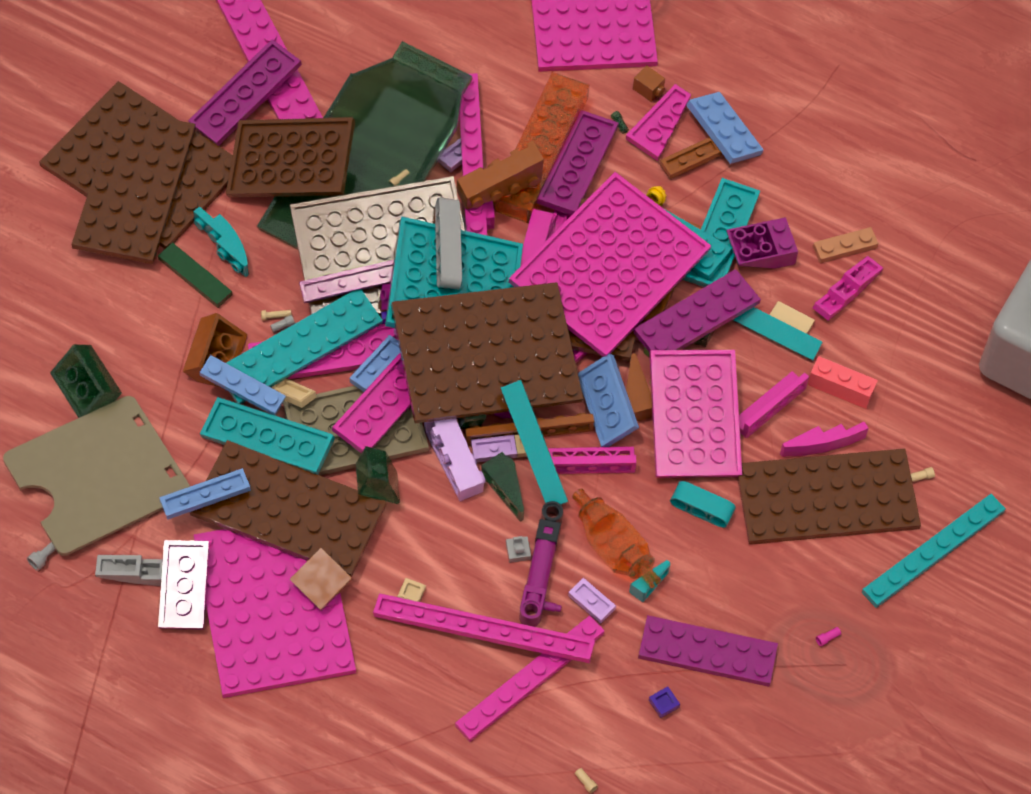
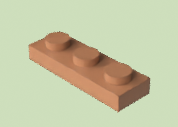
(845, 245)

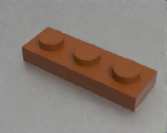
(690, 158)

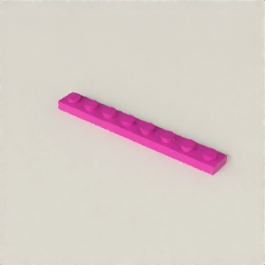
(520, 685)

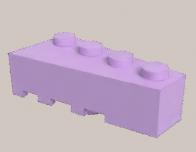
(455, 457)

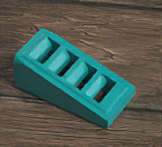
(641, 589)

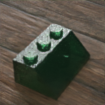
(85, 380)

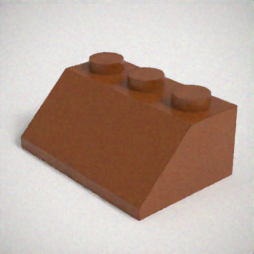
(216, 338)

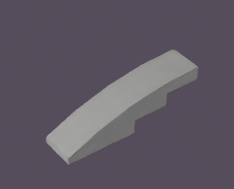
(130, 569)

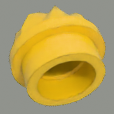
(657, 194)

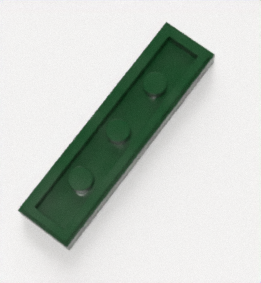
(195, 275)

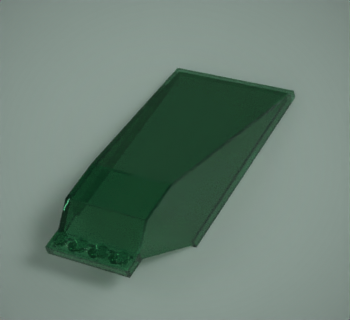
(402, 121)

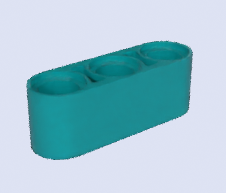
(702, 504)

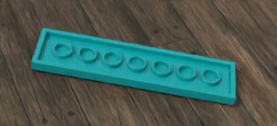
(308, 340)

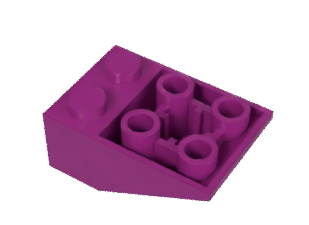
(764, 244)

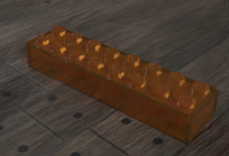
(549, 129)

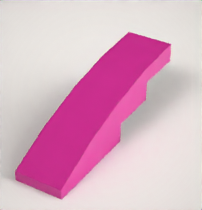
(536, 233)
(848, 288)
(817, 441)

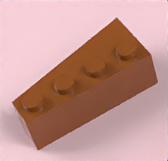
(502, 177)

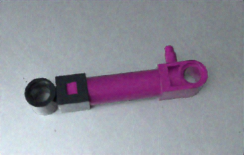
(541, 564)

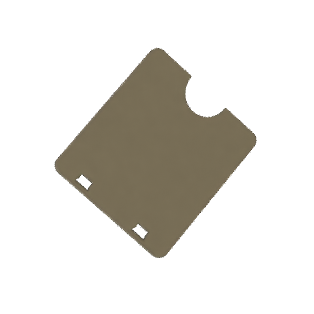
(98, 473)

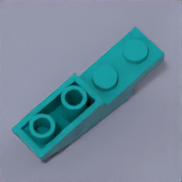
(226, 239)

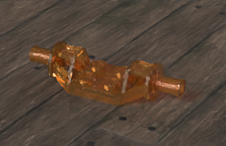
(615, 539)

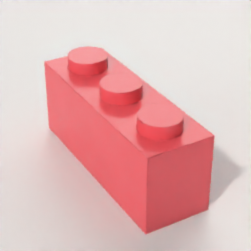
(842, 382)

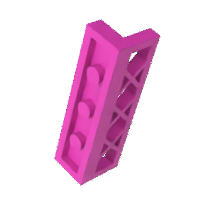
(771, 403)
(594, 464)

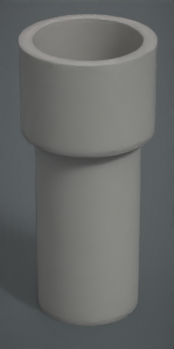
(286, 322)

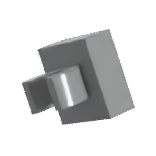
(518, 549)

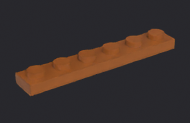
(550, 427)

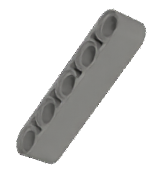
(448, 243)

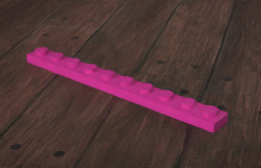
(472, 150)
(484, 628)

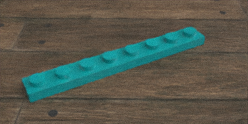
(933, 550)

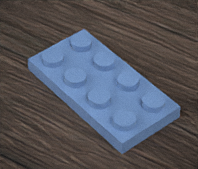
(724, 127)
(607, 401)

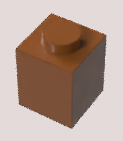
(649, 83)

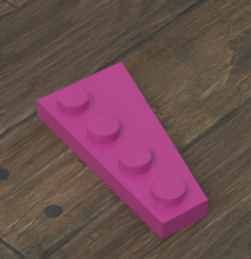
(658, 124)

